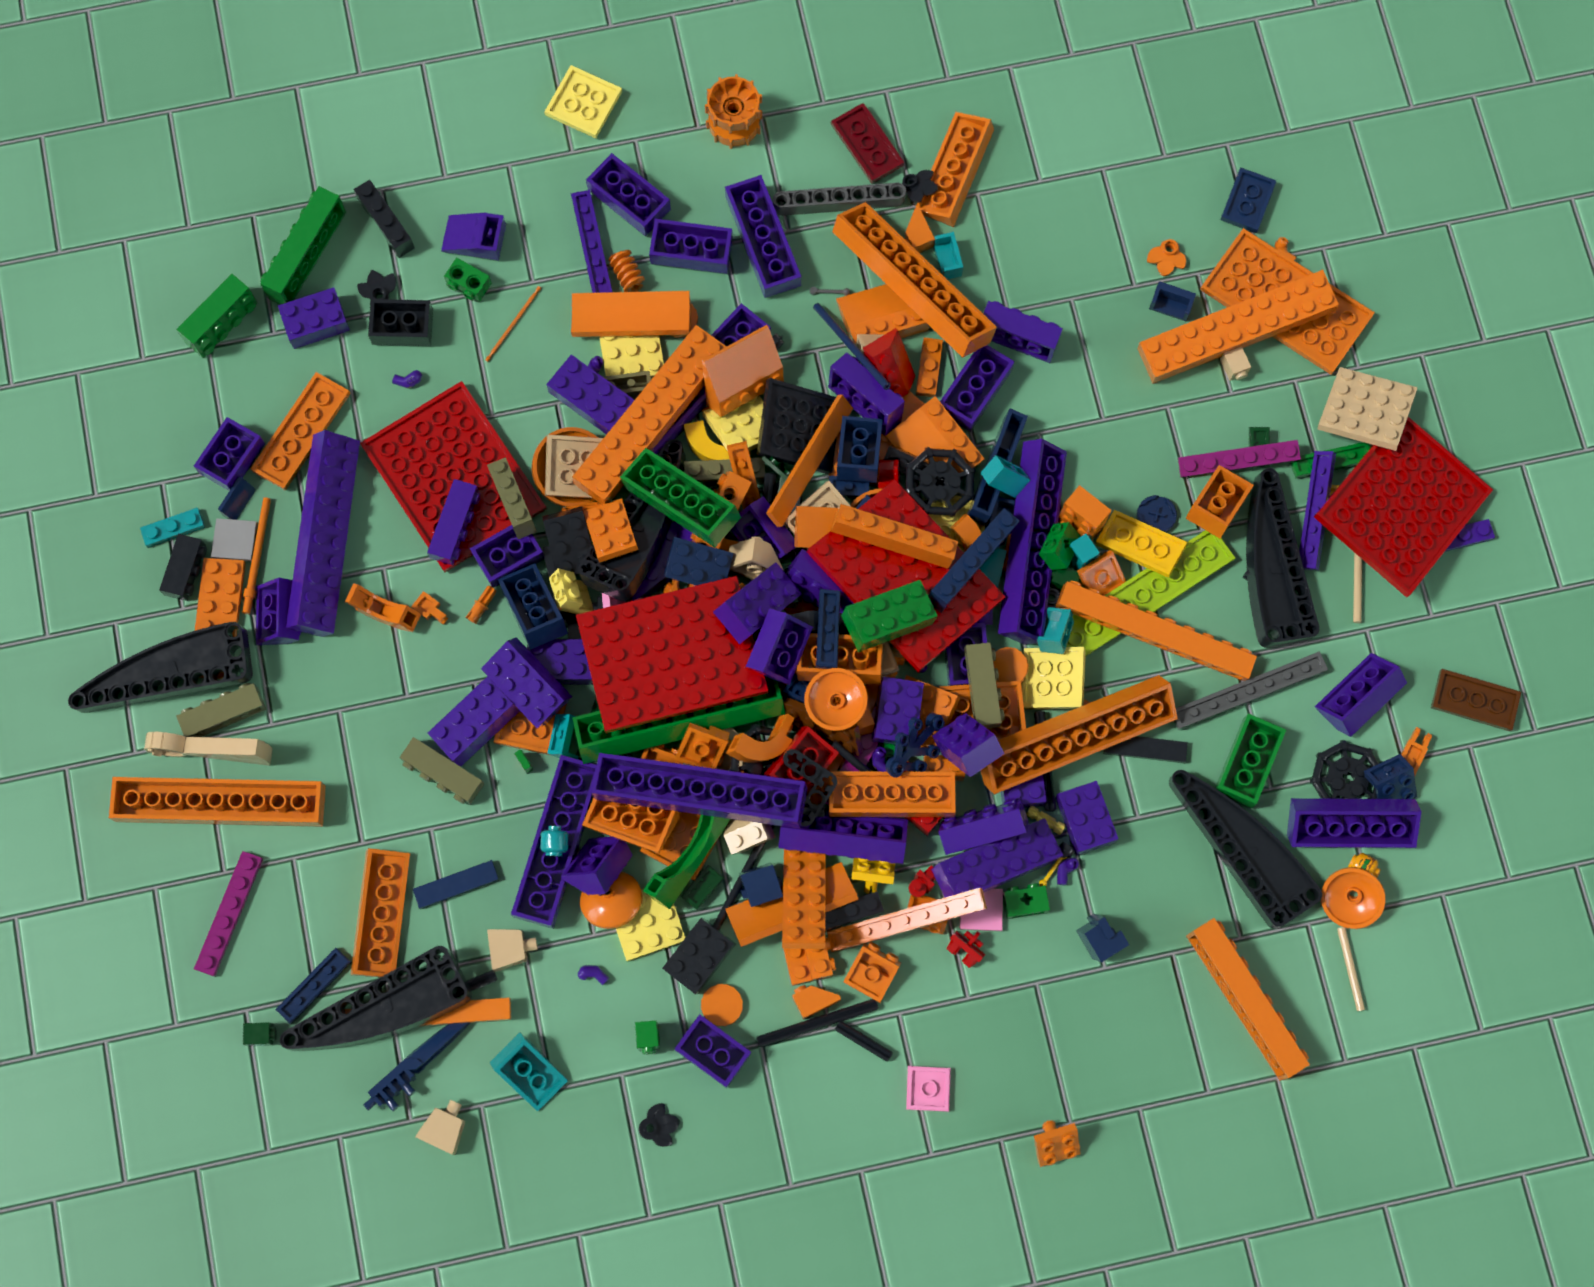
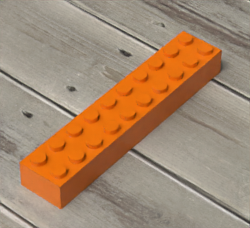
(914, 279)
(1237, 326)
(647, 417)
(1081, 733)
(217, 801)

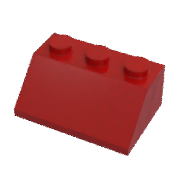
(892, 361)

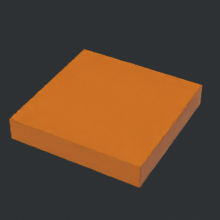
(1102, 573)

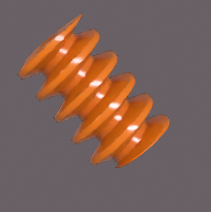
(626, 272)

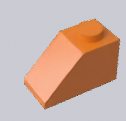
(918, 232)
(813, 1000)

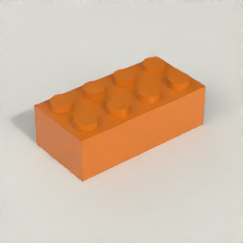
(864, 664)

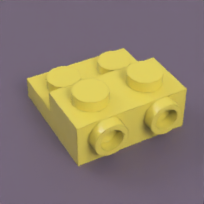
(569, 593)

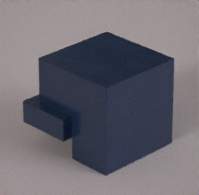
(761, 885)
(1100, 938)

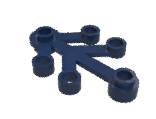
(898, 764)

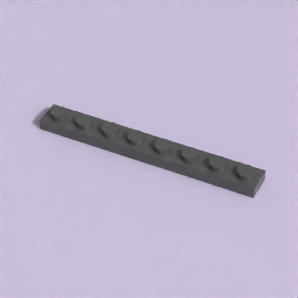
(1250, 690)

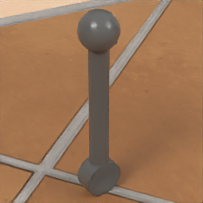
(813, 291)

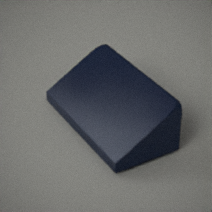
(236, 499)

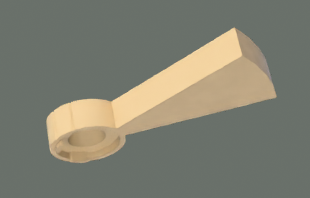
(229, 749)

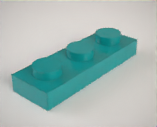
(170, 527)

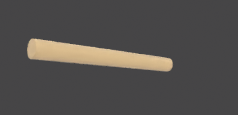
(1357, 604)
(1351, 969)

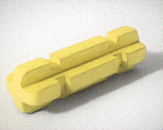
(1033, 813)

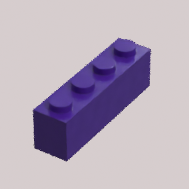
(453, 522)

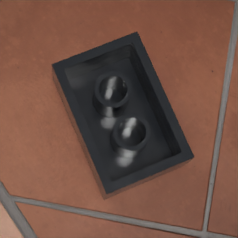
(400, 322)
(567, 538)
(699, 956)

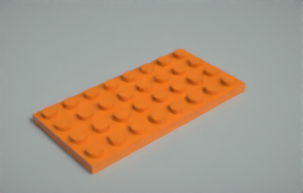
(1256, 268)

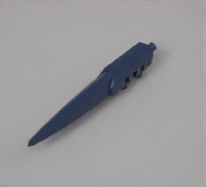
(404, 1072)

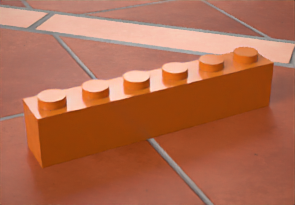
(894, 536)

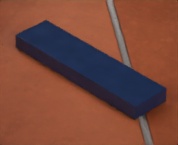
(828, 629)
(455, 884)
(313, 986)

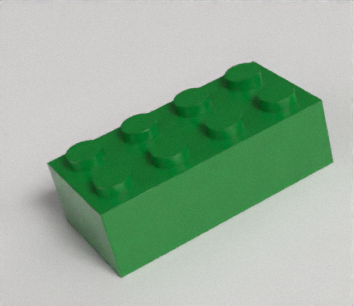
(217, 316)
(889, 615)
(1250, 760)

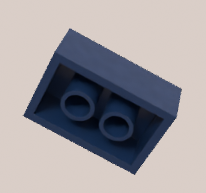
(859, 449)

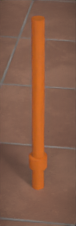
(250, 592)

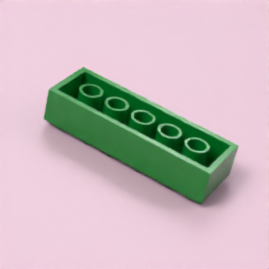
(303, 246)
(680, 497)

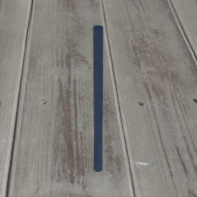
(852, 346)

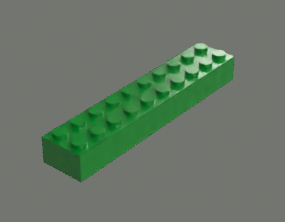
(594, 740)

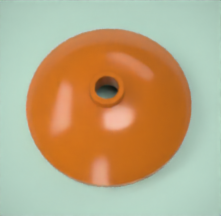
(836, 684)
(615, 908)
(1349, 910)

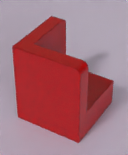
(888, 472)

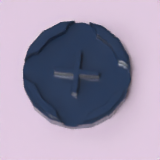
(1157, 512)

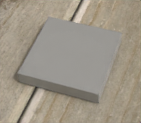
(234, 539)

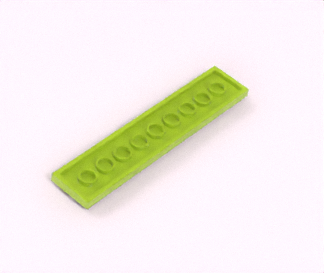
(1152, 591)

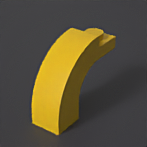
(702, 445)

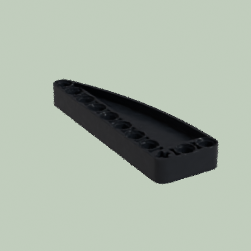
(649, 527)
(1269, 581)
(179, 658)
(1264, 857)
(401, 1008)

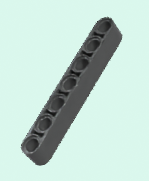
(831, 205)

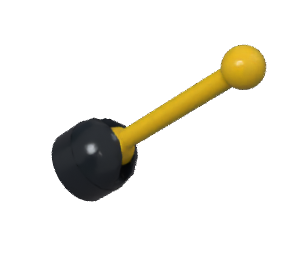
(1067, 852)

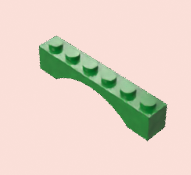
(669, 883)

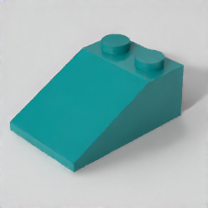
(528, 1071)

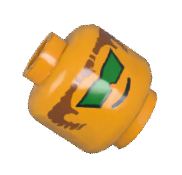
(1365, 862)

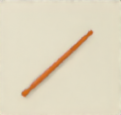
(513, 323)

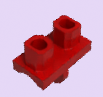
(922, 883)
(959, 941)

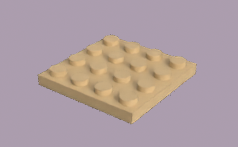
(1367, 408)

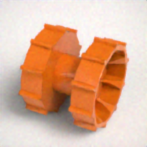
(730, 95)

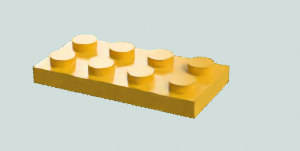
(1141, 543)

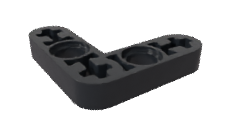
(816, 779)

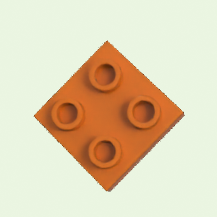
(1056, 1143)

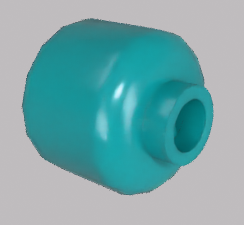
(554, 841)

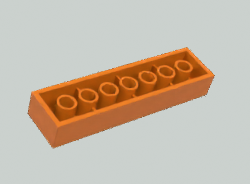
(1248, 1000)

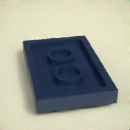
(1248, 200)
(696, 562)

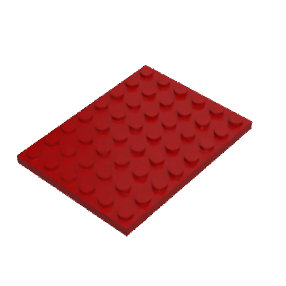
(444, 443)
(1404, 506)
(869, 570)
(666, 656)

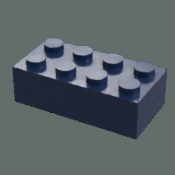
(532, 606)

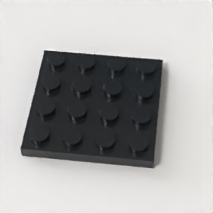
(790, 421)

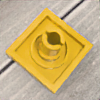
(872, 873)

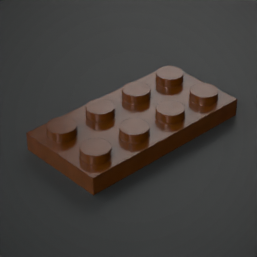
(1476, 700)
(847, 738)

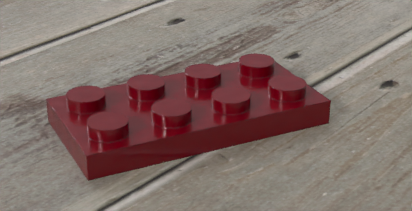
(867, 143)

